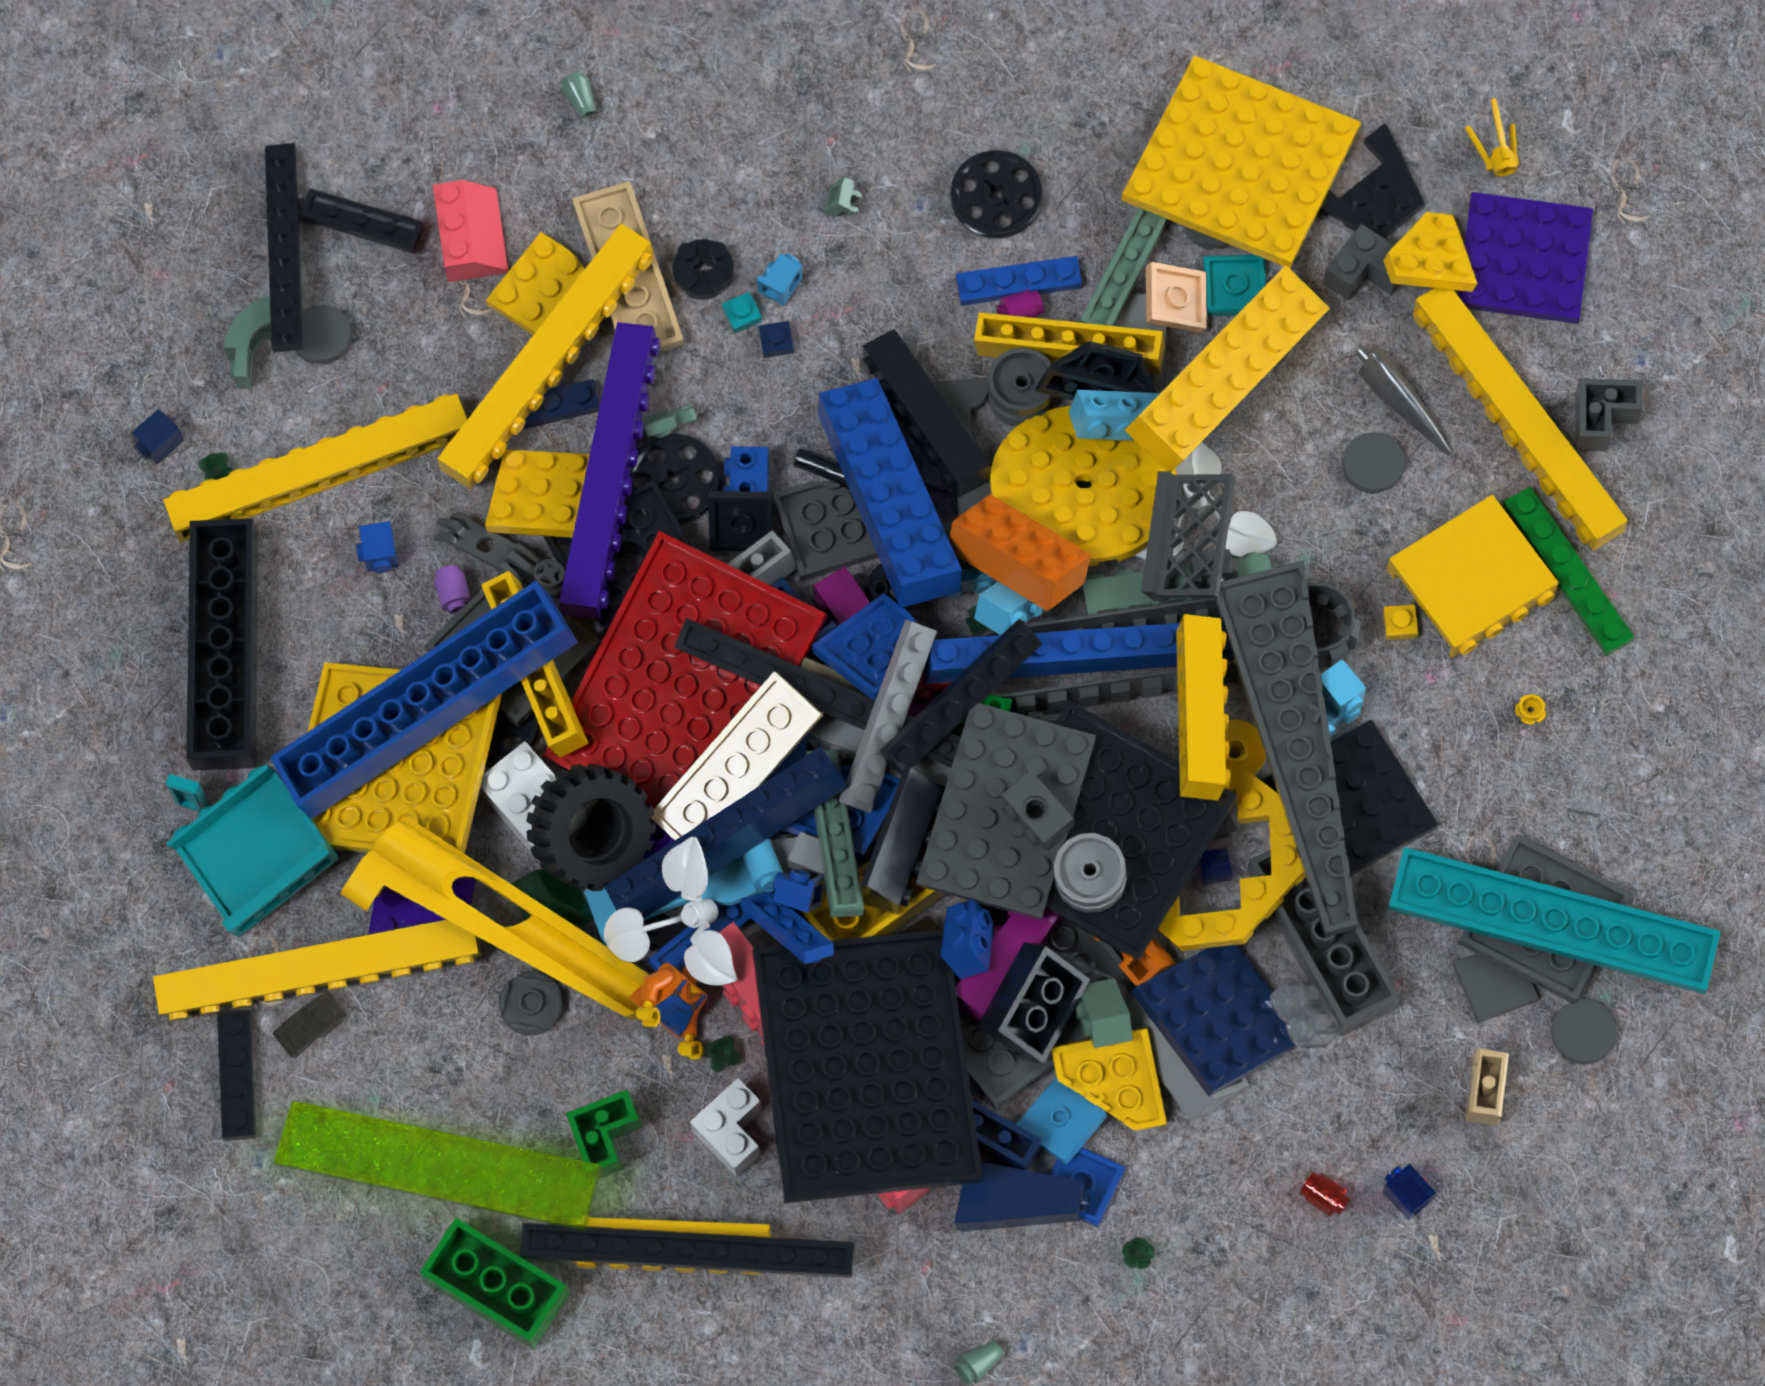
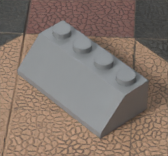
(1176, 1076)

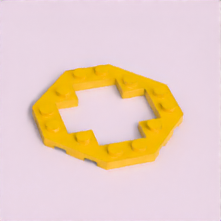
(1258, 895)

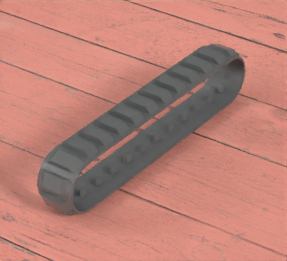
(1153, 683)

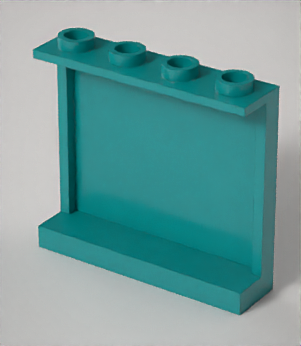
(253, 849)

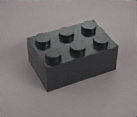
(1033, 1002)

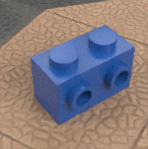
(747, 469)
(967, 939)

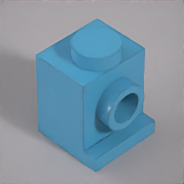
(780, 278)

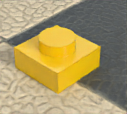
(1400, 622)

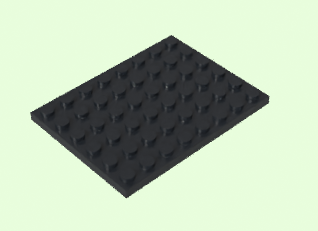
(866, 1068)

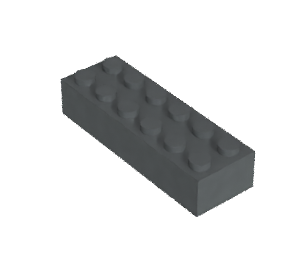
(1338, 965)

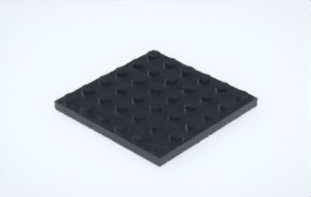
(1137, 804)

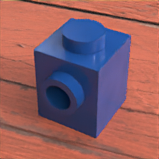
(377, 547)

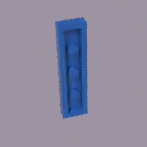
(998, 282)
(787, 927)
(674, 950)

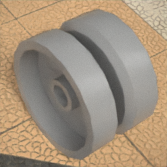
(1073, 863)

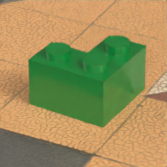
(598, 1125)

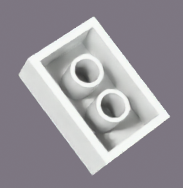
(512, 786)

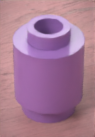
(452, 589)

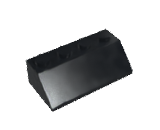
(901, 843)

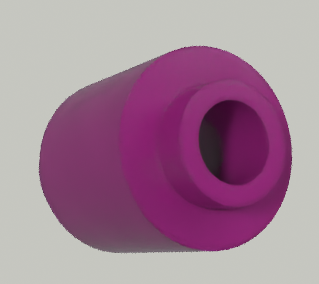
(1021, 304)

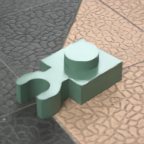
(661, 423)

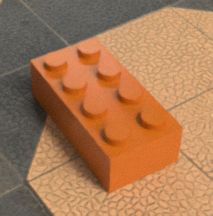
(1019, 552)

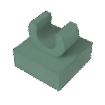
(839, 198)

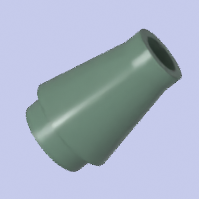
(578, 92)
(976, 1363)

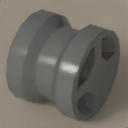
(551, 571)

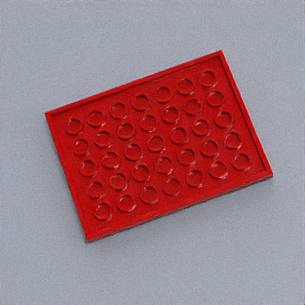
(660, 708)

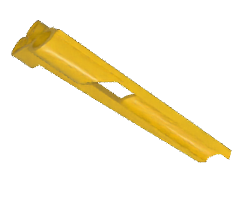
(424, 869)

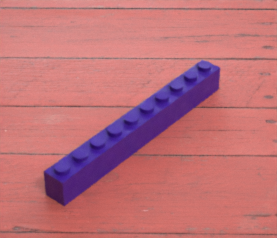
(609, 471)

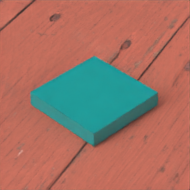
(1232, 282)

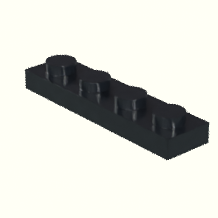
(361, 221)
(236, 1075)

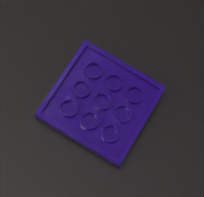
(1527, 257)

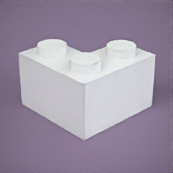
(722, 1126)

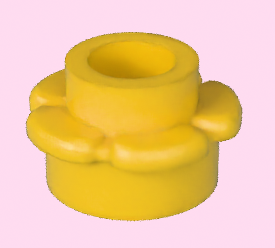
(1534, 702)

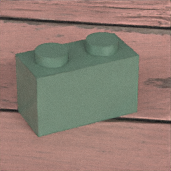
(1104, 1014)

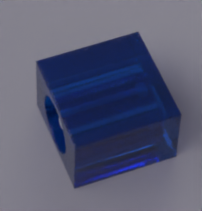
(1215, 866)

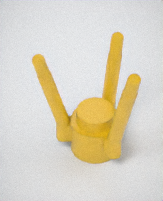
(1503, 160)

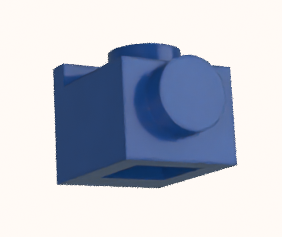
(799, 890)

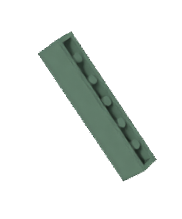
(1125, 588)

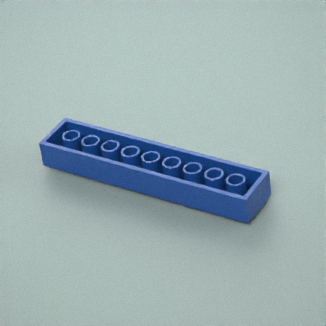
(423, 699)

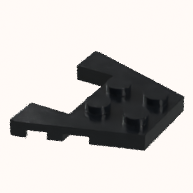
(1384, 196)

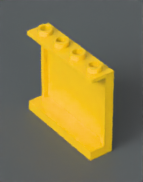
(1474, 575)

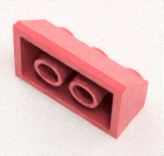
(470, 230)

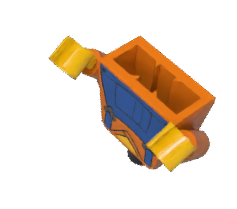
(673, 1002)

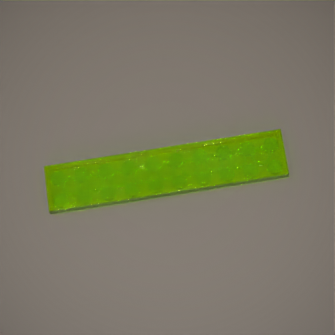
(438, 1165)

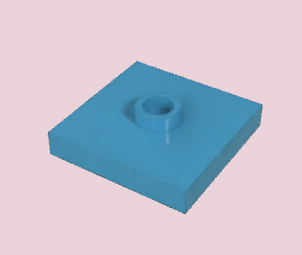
(1062, 1120)

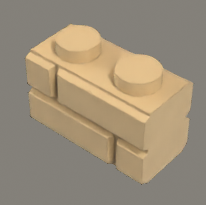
(1487, 1087)

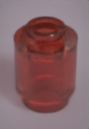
(1325, 1194)

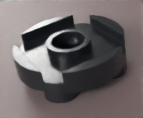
(703, 252)

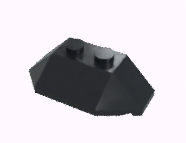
(1096, 368)

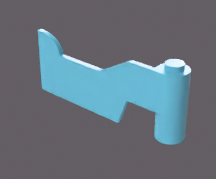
(737, 880)

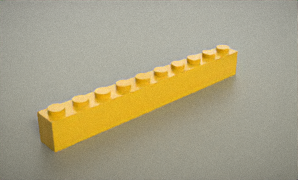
(545, 357)
(1520, 417)
(319, 466)
(314, 967)

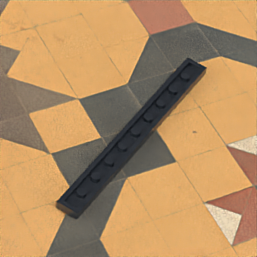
(821, 692)
(688, 1250)

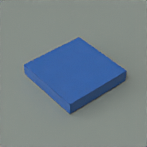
(1100, 1179)

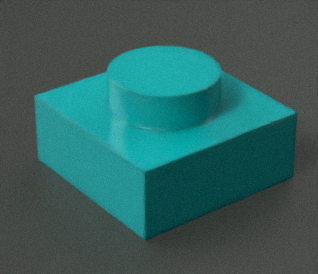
(741, 312)

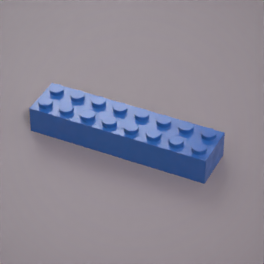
(889, 493)

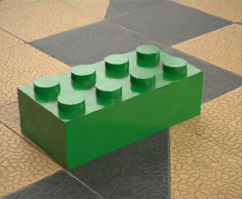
(494, 1283)

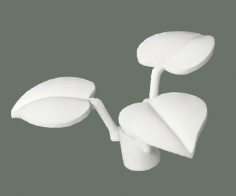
(1246, 530)
(709, 956)

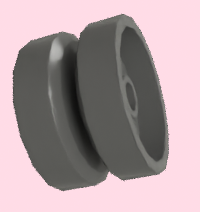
(1013, 385)

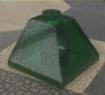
(556, 896)

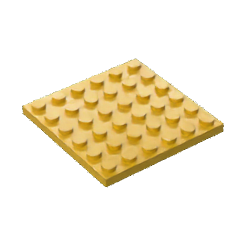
(1241, 161)
(430, 786)

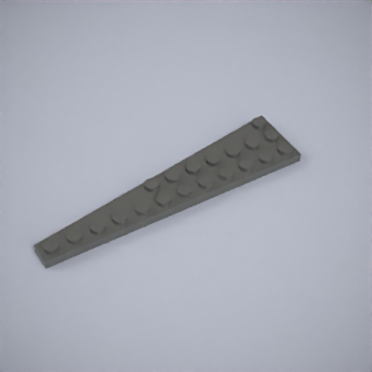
(1278, 665)

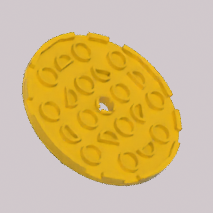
(1039, 473)

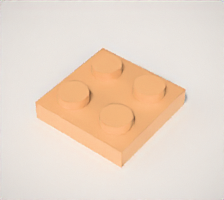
(1176, 297)

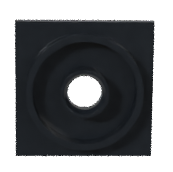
(645, 517)

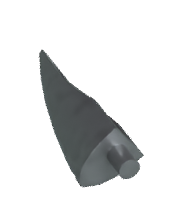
(1396, 392)

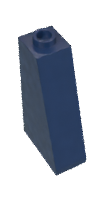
(1018, 1199)

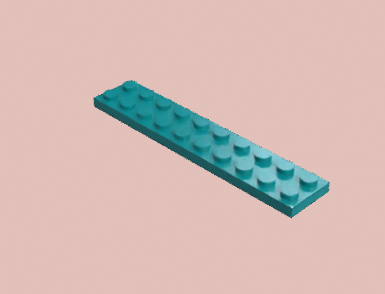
(1554, 920)

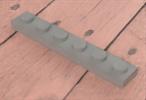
(888, 714)

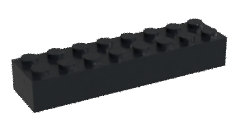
(222, 644)

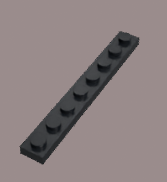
(284, 248)

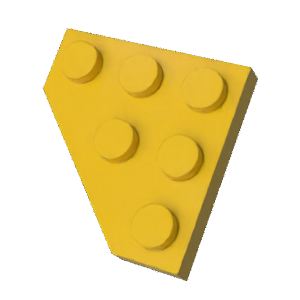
(1431, 256)
(1115, 1078)

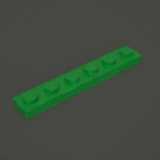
(1569, 570)

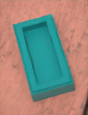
(187, 793)

